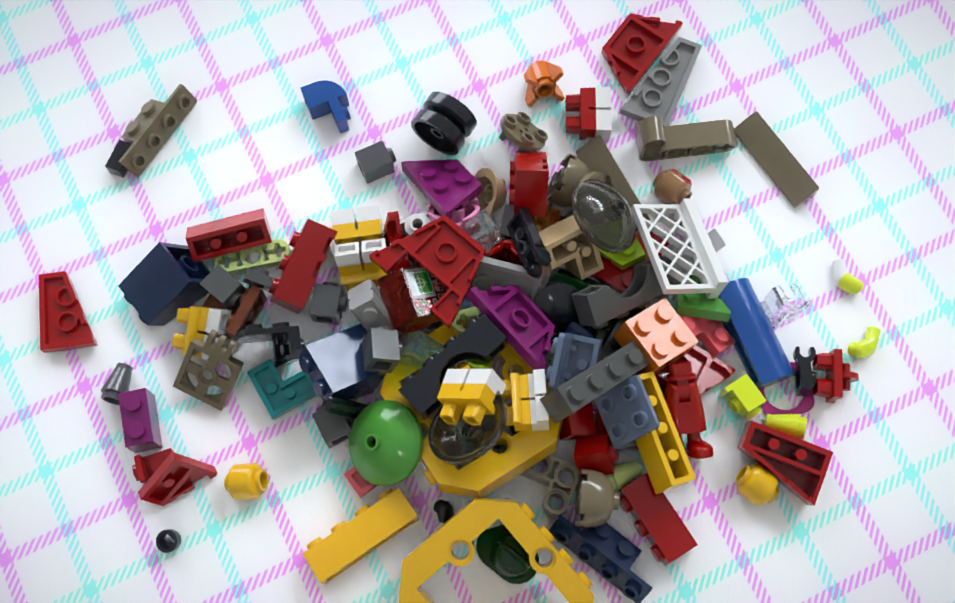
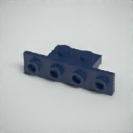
(606, 553)

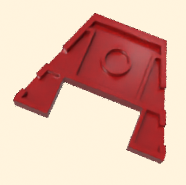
(445, 254)

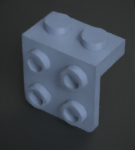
(572, 356)
(627, 412)

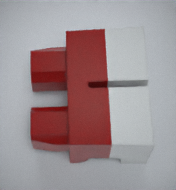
(593, 113)

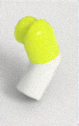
(845, 280)

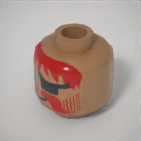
(672, 186)

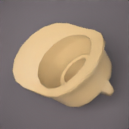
(493, 191)

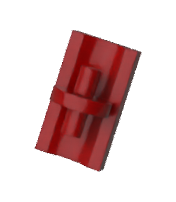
(837, 375)

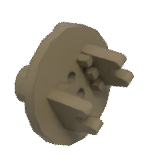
(522, 132)

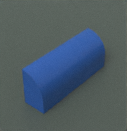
(754, 335)

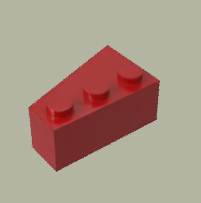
(529, 182)
(793, 461)

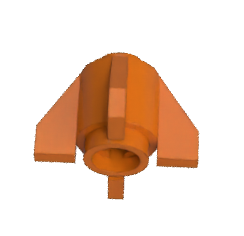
(542, 82)

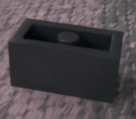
(112, 164)

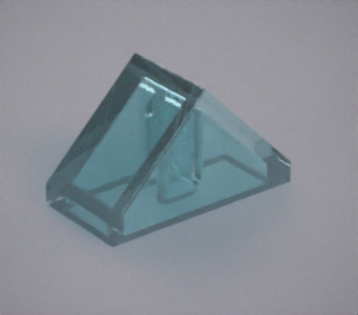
(417, 348)

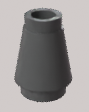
(117, 383)

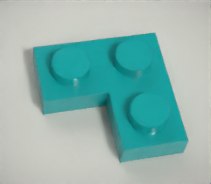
(277, 394)

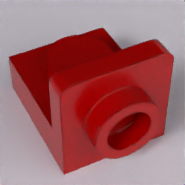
(147, 465)

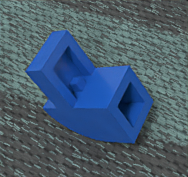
(326, 98)

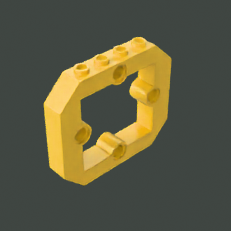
(491, 469)
(468, 525)

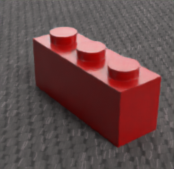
(228, 235)
(656, 520)

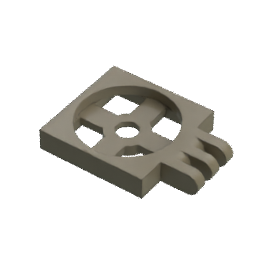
(217, 353)

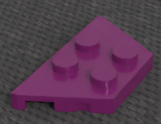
(443, 183)
(518, 319)

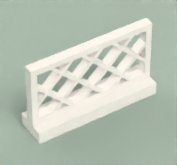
(697, 246)

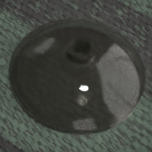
(603, 216)
(467, 442)

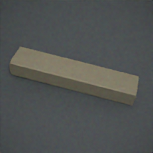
(599, 159)
(776, 159)

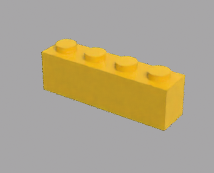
(662, 448)
(360, 536)

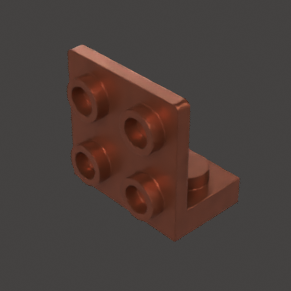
(244, 314)

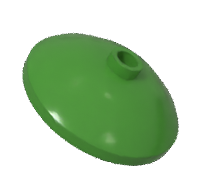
(396, 447)

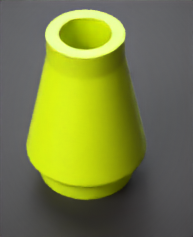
(788, 423)

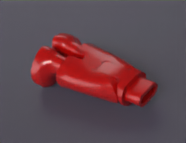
(687, 408)

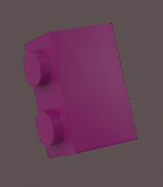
(140, 420)

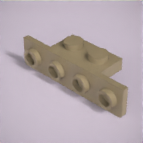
(154, 127)

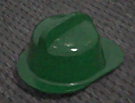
(505, 555)

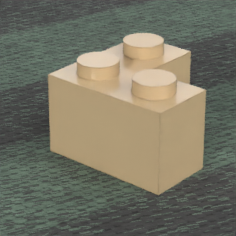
(571, 247)

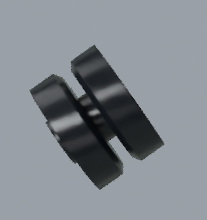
(444, 123)

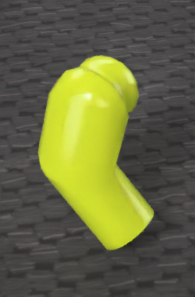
(867, 346)

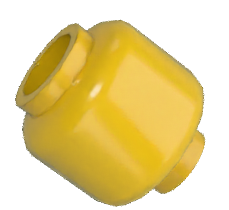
(246, 481)
(757, 484)

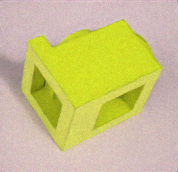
(744, 397)

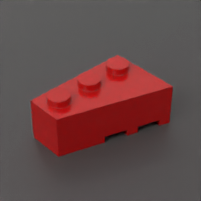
(301, 266)

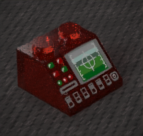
(409, 296)

